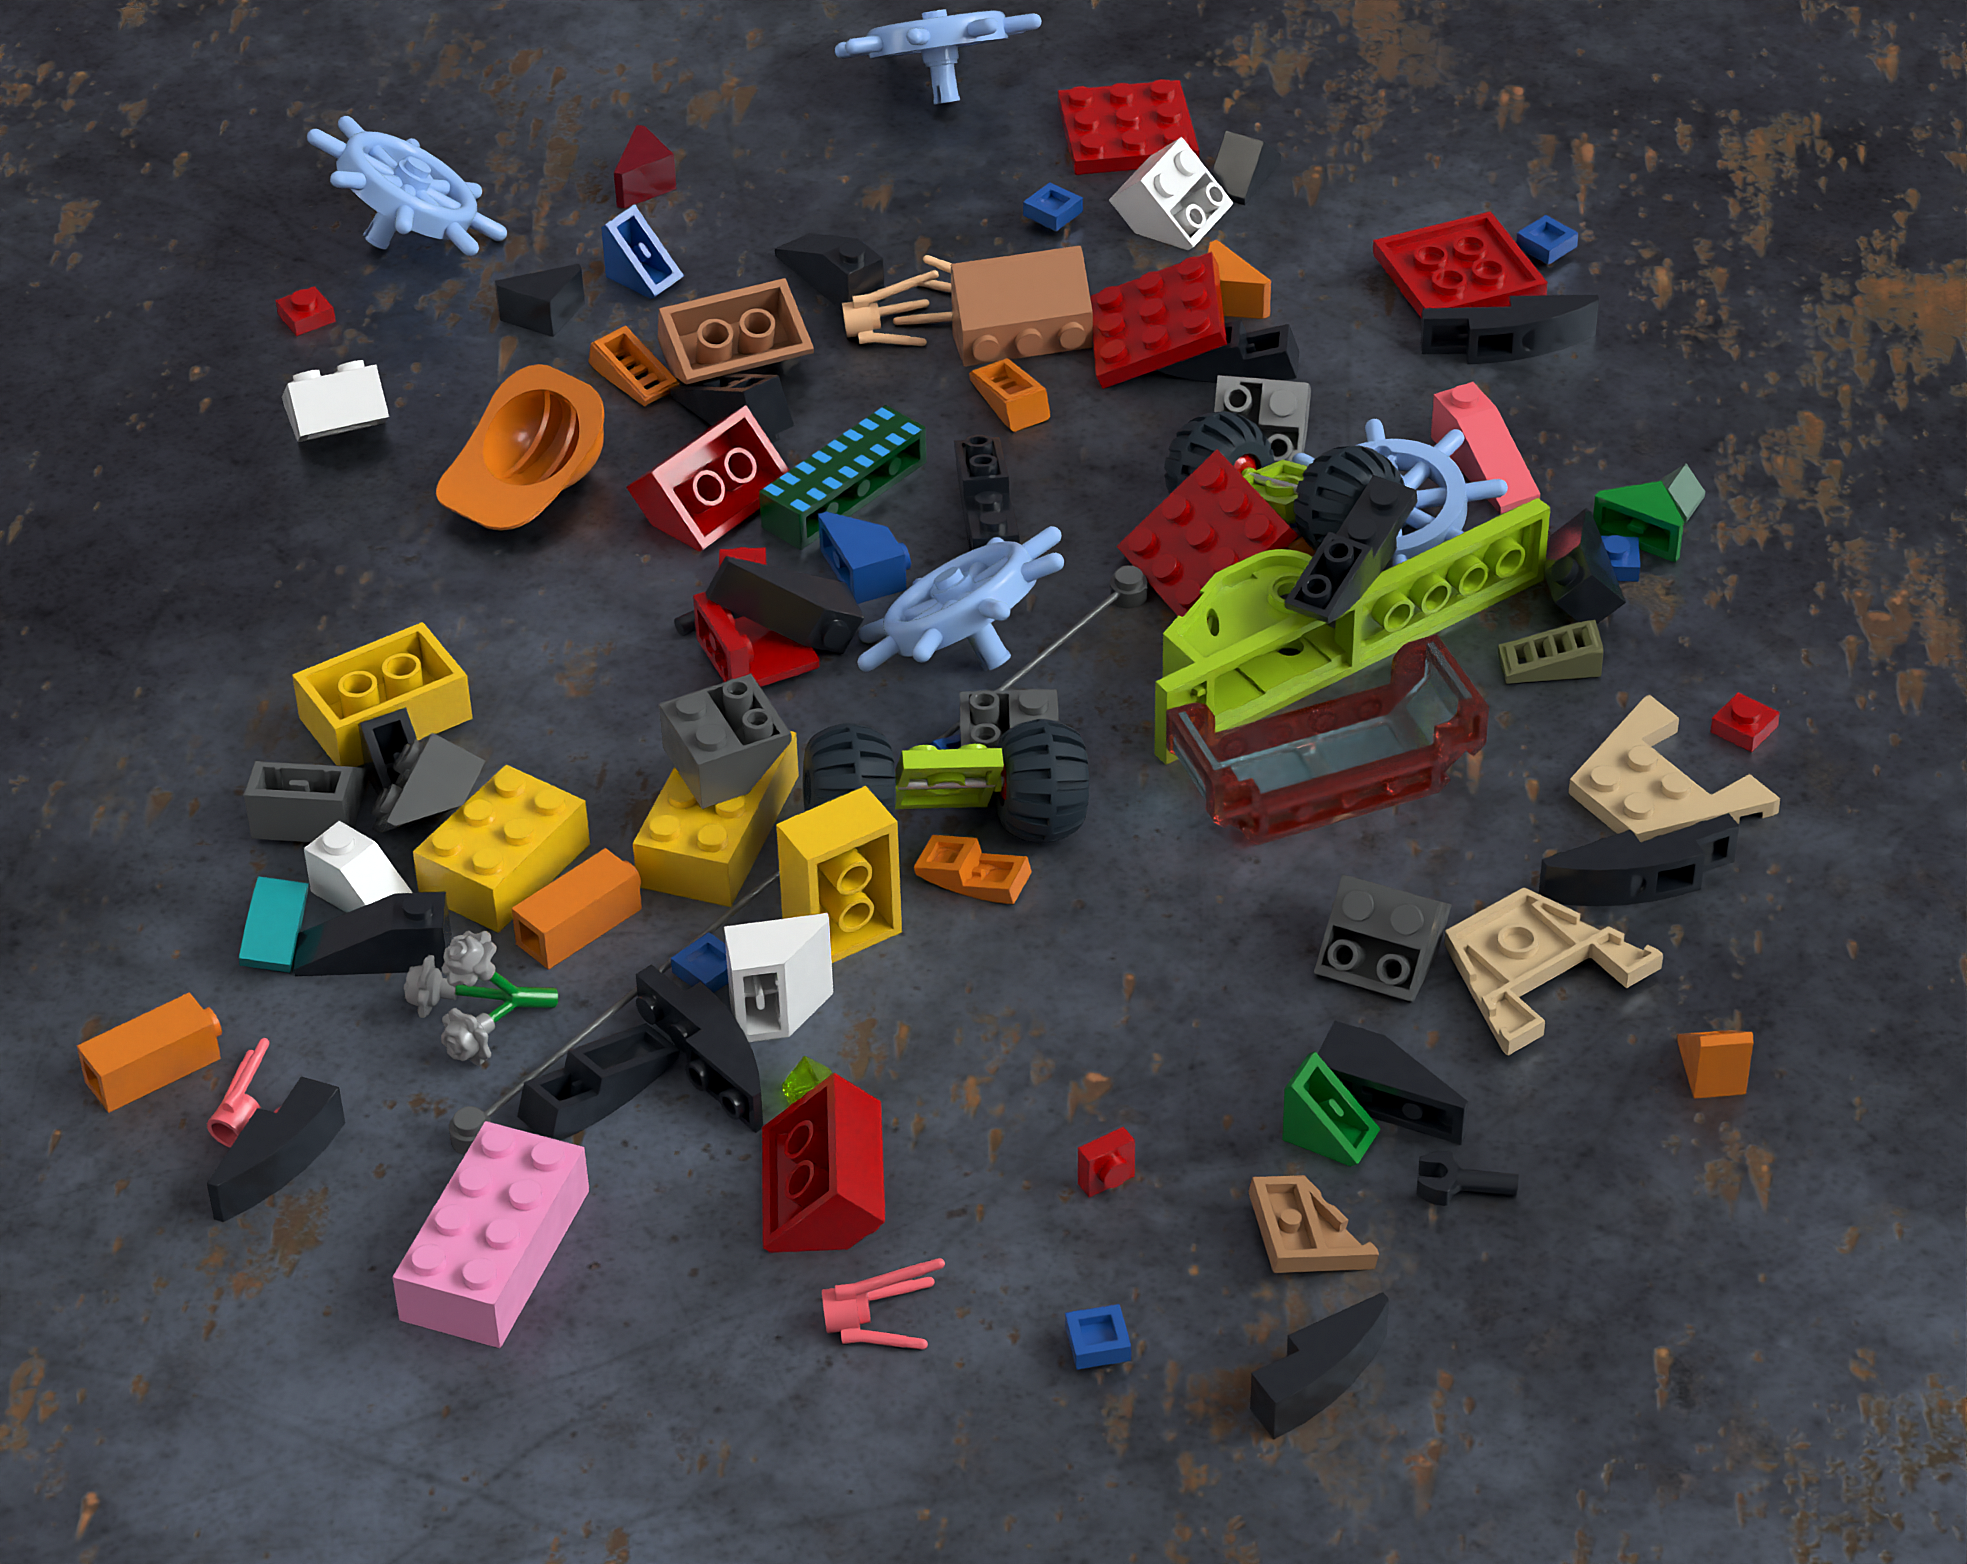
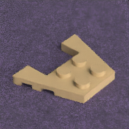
(1645, 793)
(1524, 945)

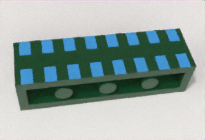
(843, 475)

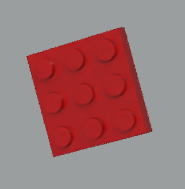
(1123, 124)
(1459, 265)
(1157, 320)
(1202, 529)

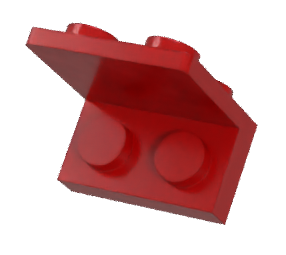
(746, 647)

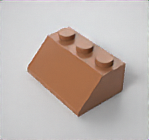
(1021, 306)
(732, 332)

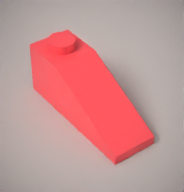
(1487, 444)

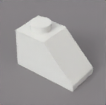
(350, 869)

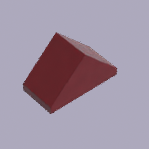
(643, 169)

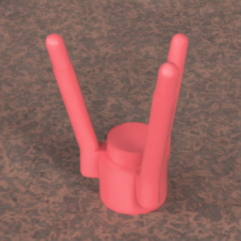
(237, 1106)
(849, 1307)

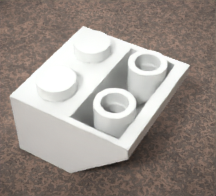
(1172, 197)
(335, 401)
(778, 973)

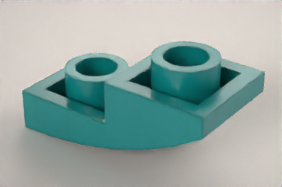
(273, 924)

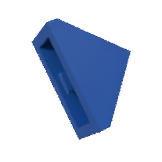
(636, 255)

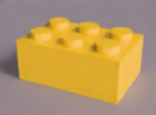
(377, 679)
(502, 846)
(844, 865)

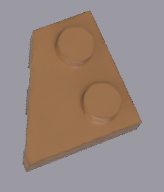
(1304, 1229)

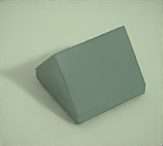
(1684, 490)

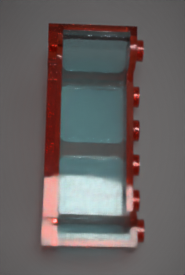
(1335, 754)

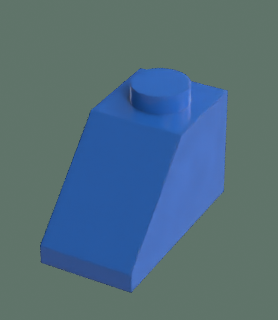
(863, 556)

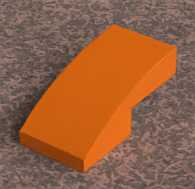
(963, 868)

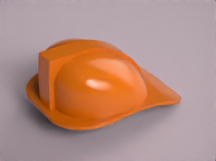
(528, 447)

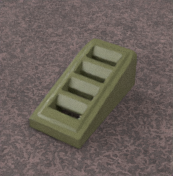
(1568, 653)

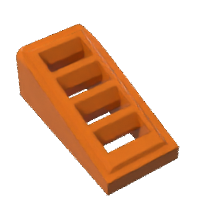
(624, 343)
(1012, 394)

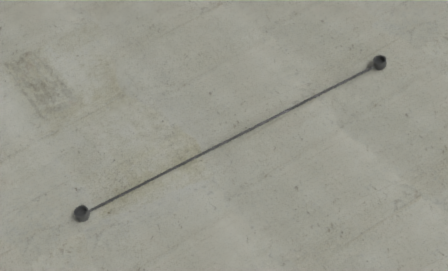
(1127, 590)

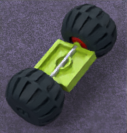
(1311, 495)
(1034, 771)

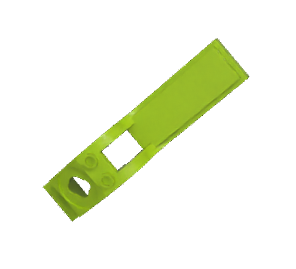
(1236, 656)

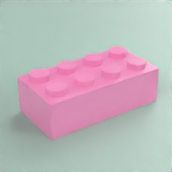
(491, 1234)

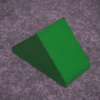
(1643, 513)
(1325, 1115)

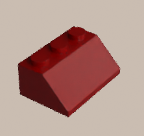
(710, 481)
(823, 1170)

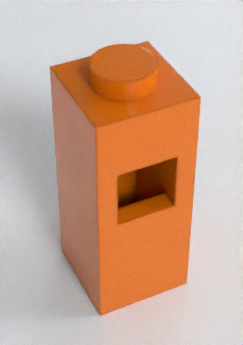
(577, 908)
(150, 1051)

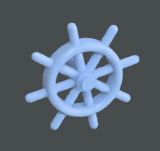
(938, 41)
(405, 188)
(1420, 463)
(962, 602)

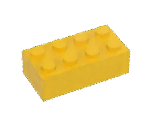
(712, 848)

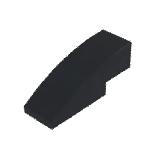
(1255, 354)
(595, 1081)
(276, 1148)
(1318, 1365)

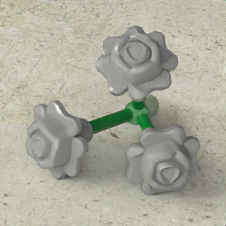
(465, 963)

